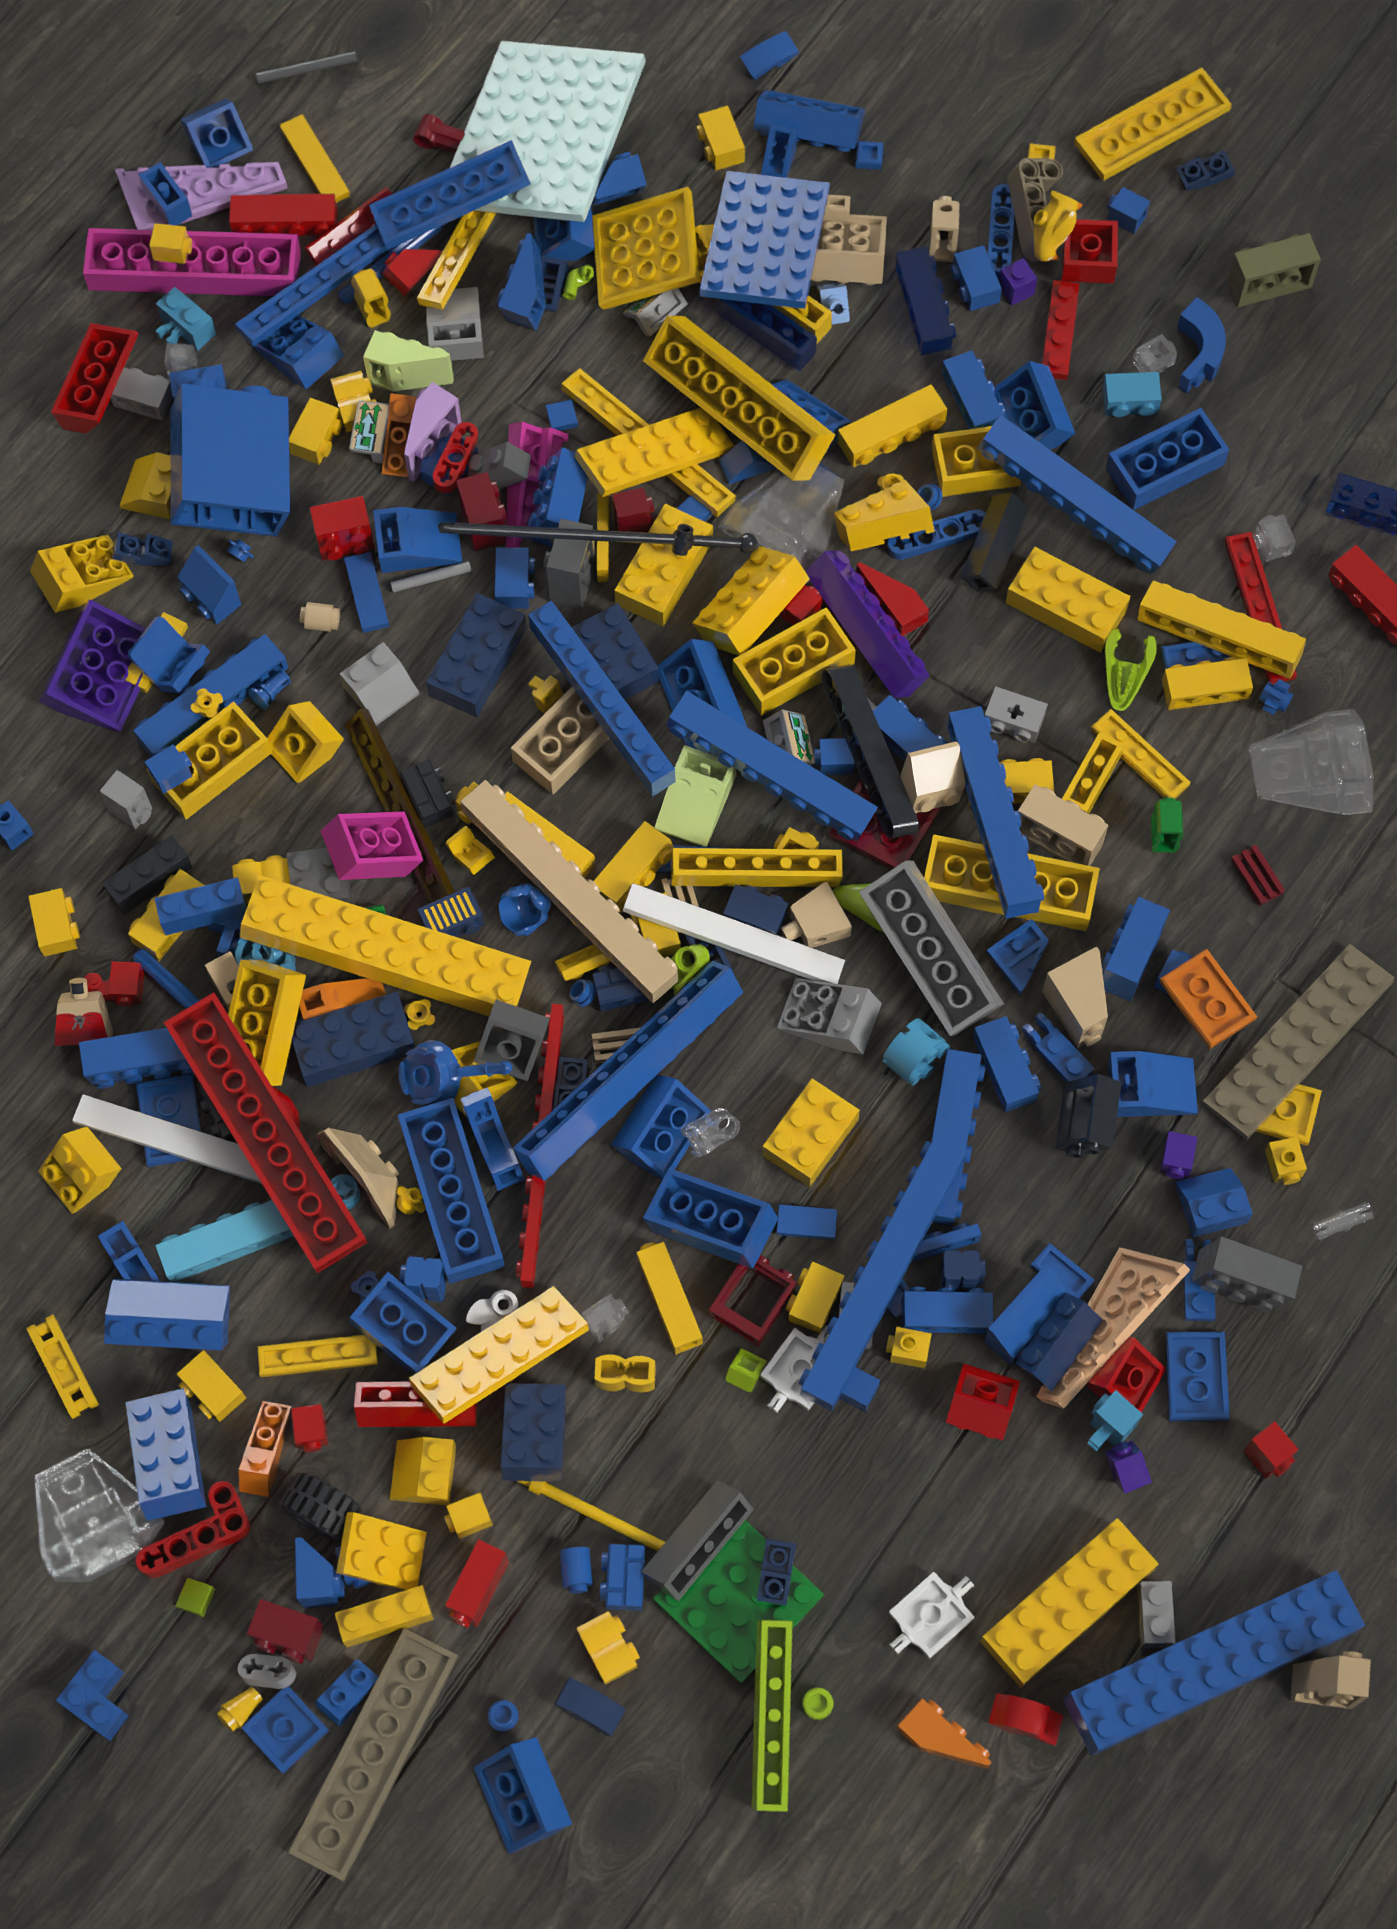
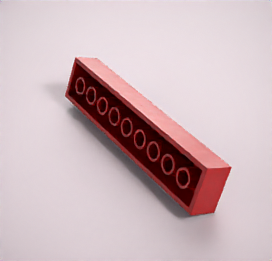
(265, 1132)

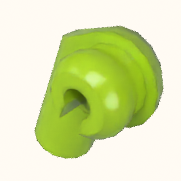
(576, 279)

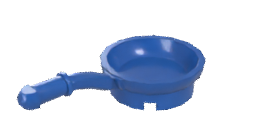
(434, 1075)

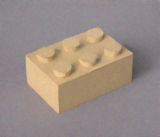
(1061, 826)

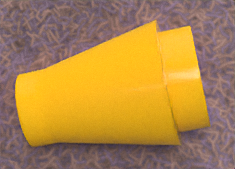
(238, 1710)

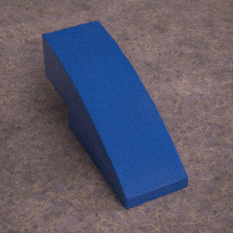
(126, 1254)

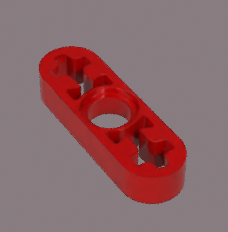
(456, 468)

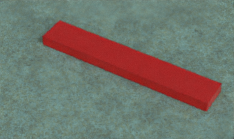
(1253, 585)

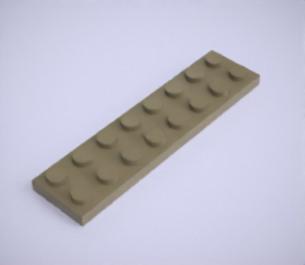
(1298, 1041)
(373, 1755)

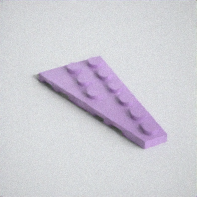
(206, 188)

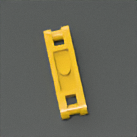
(62, 1366)

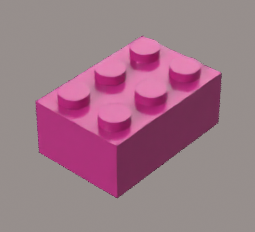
(371, 845)

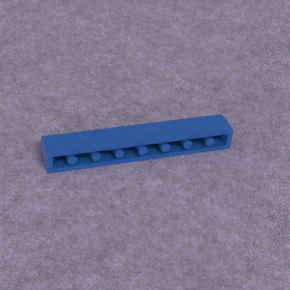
(1076, 495)
(602, 698)
(771, 767)
(994, 813)

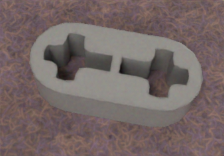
(267, 1667)

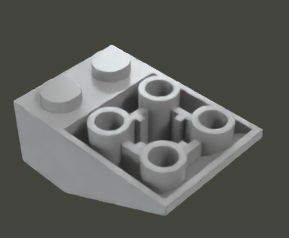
(457, 326)
(830, 1014)

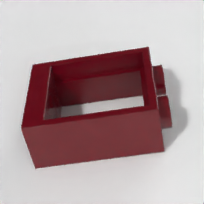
(741, 1325)

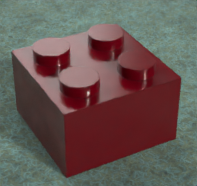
(481, 505)
(285, 1631)

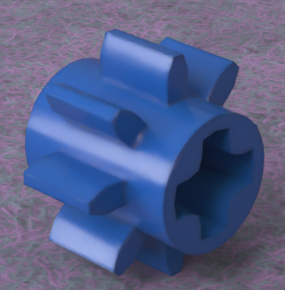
(1276, 697)

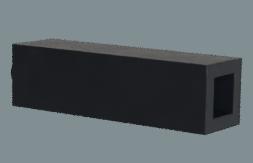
(994, 542)

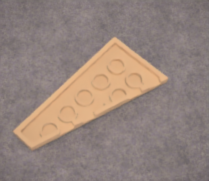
(1123, 1299)

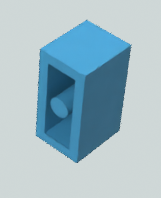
(1132, 394)

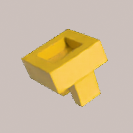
(545, 692)

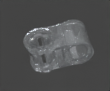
(704, 1132)

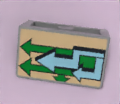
(652, 310)
(370, 429)
(791, 734)

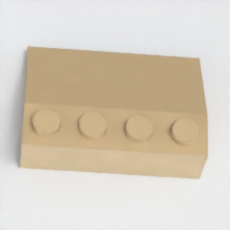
(851, 250)

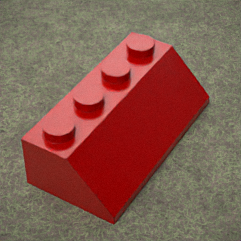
(93, 377)

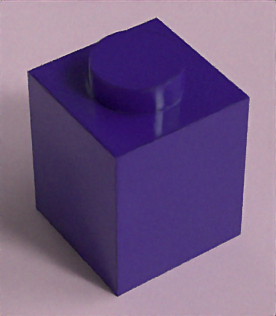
(1017, 281)
(1178, 1155)
(1128, 1466)

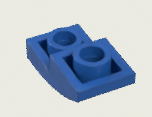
(769, 53)

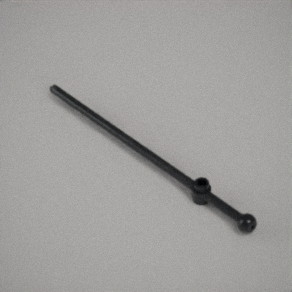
(681, 539)

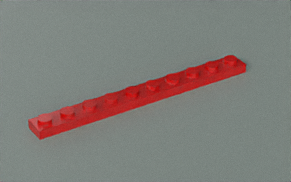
(534, 1186)

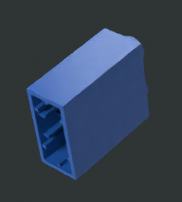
(229, 458)

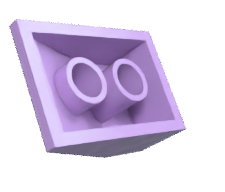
(433, 417)

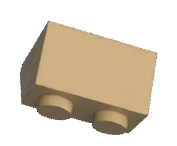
(934, 777)

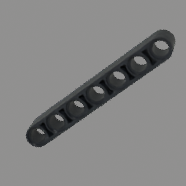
(869, 751)

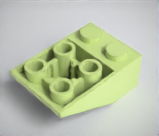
(405, 364)
(696, 797)

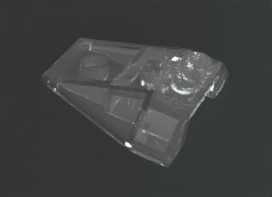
(789, 514)
(1317, 764)
(89, 1518)

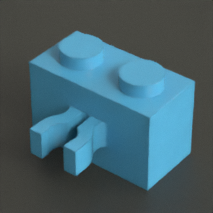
(184, 320)
(1113, 1420)

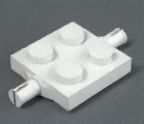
(788, 1366)
(931, 1615)

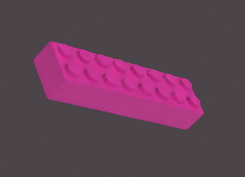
(217, 264)

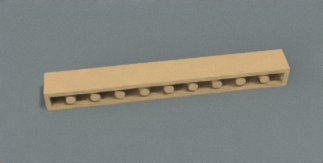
(570, 891)

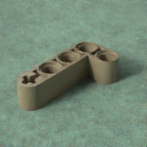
(1027, 189)

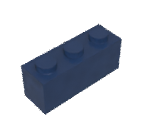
(1059, 1341)

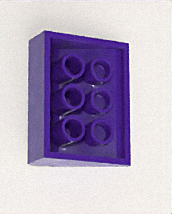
(91, 668)

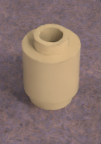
(320, 617)

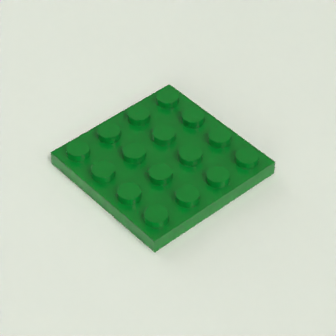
(723, 1604)

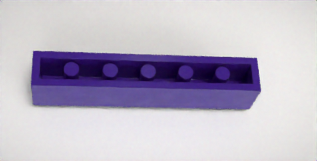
(867, 623)

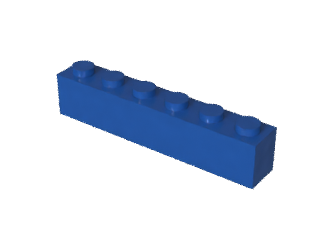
(232, 680)
(954, 1119)

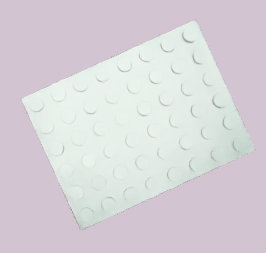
(562, 118)

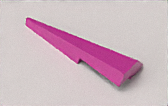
(540, 445)

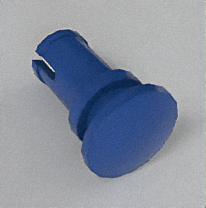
(267, 691)

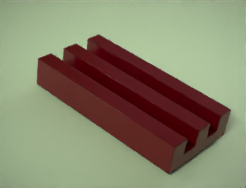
(1268, 872)

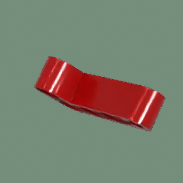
(191, 1536)

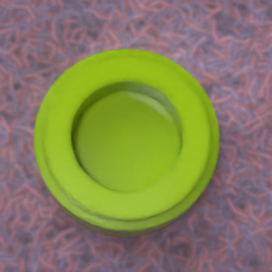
(817, 1703)

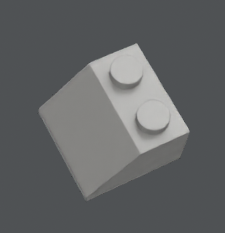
(379, 683)

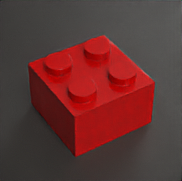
(1090, 252)
(342, 528)

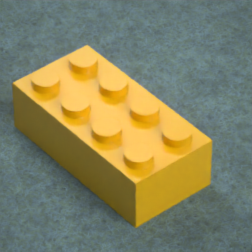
(657, 574)
(1067, 599)
(751, 600)
(792, 661)
(219, 756)
(266, 1012)

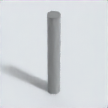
(431, 576)

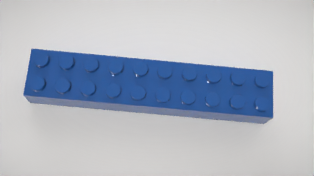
(1213, 1662)

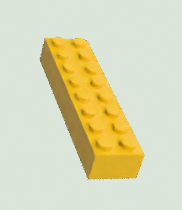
(739, 398)

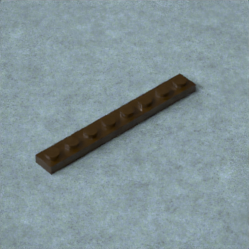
(396, 799)

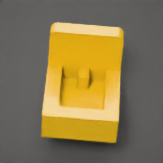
(796, 840)
(469, 851)

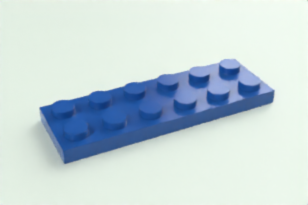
(449, 194)

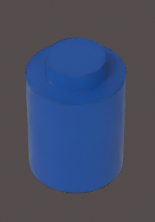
(576, 1569)

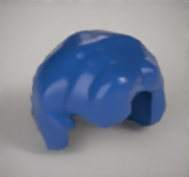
(523, 909)

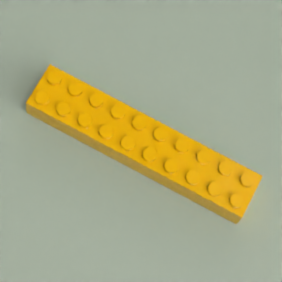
(382, 947)

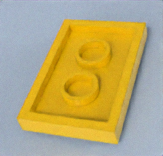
(381, 1552)

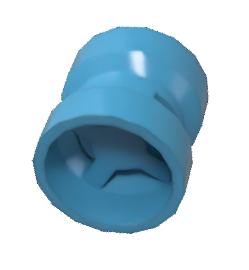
(344, 1185)

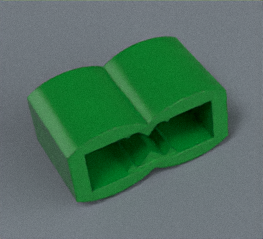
(1166, 825)

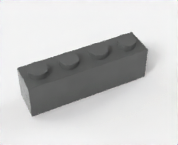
(697, 1540)

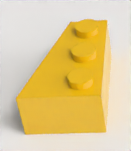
(883, 516)

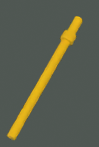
(594, 1513)

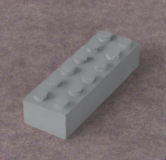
(931, 947)

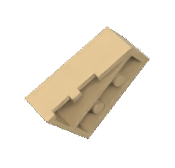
(1332, 1681)

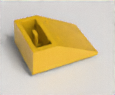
(78, 572)

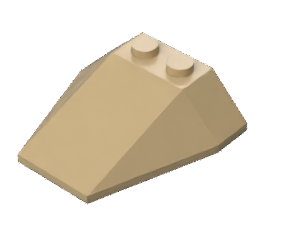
(367, 1167)

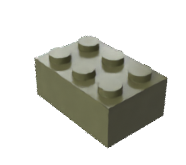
(1273, 269)

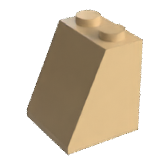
(1079, 997)

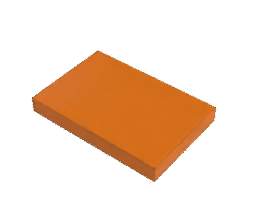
(1208, 999)

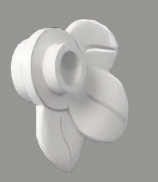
(486, 1311)

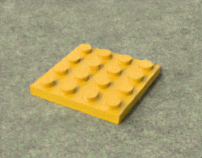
(645, 248)

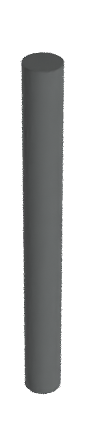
(306, 67)

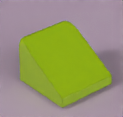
(745, 1370)
(195, 1597)

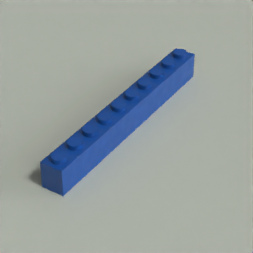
(628, 1070)
(882, 1273)

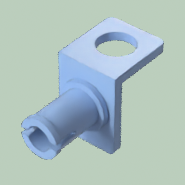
(835, 299)

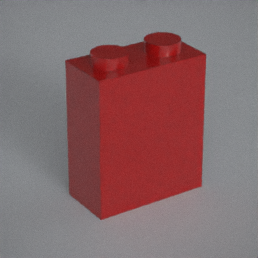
(476, 1584)

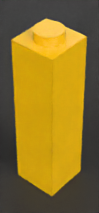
(669, 1297)

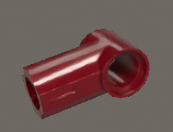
(433, 133)

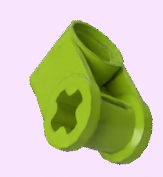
(686, 969)

